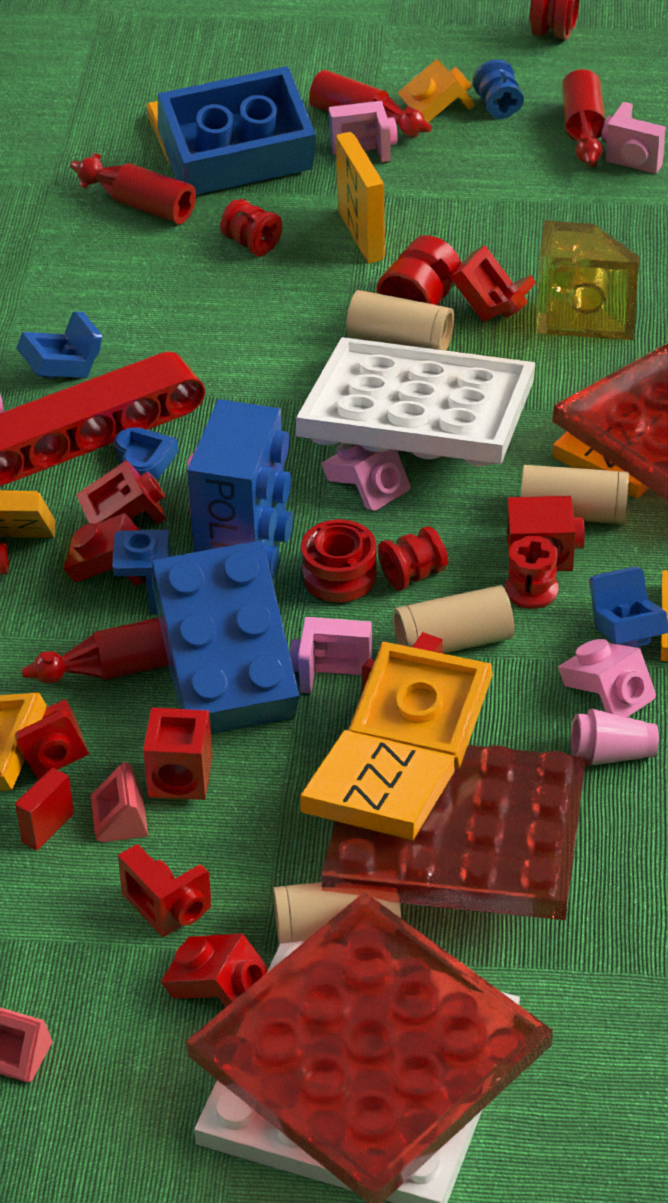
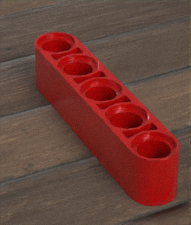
(94, 413)

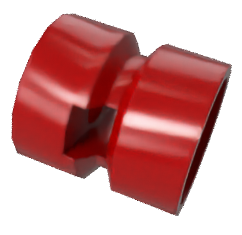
(421, 271)

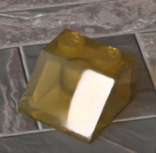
(585, 283)

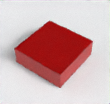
(44, 808)

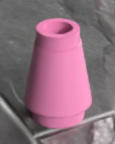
(612, 738)

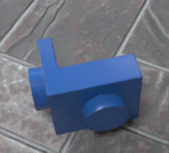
(65, 353)
(134, 555)
(623, 608)

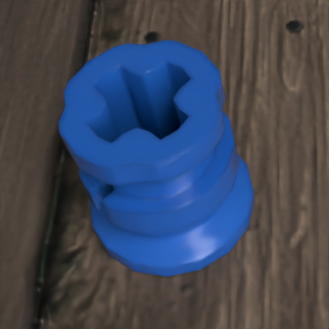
(489, 86)

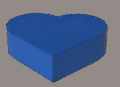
(145, 450)

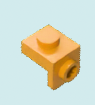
(436, 89)

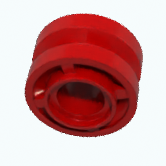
(555, 15)
(338, 560)

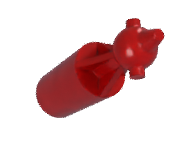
(337, 90)
(584, 113)
(139, 188)
(105, 654)

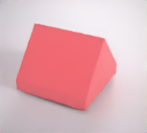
(119, 807)
(22, 1044)

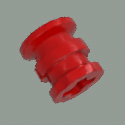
(251, 226)
(412, 557)
(521, 570)

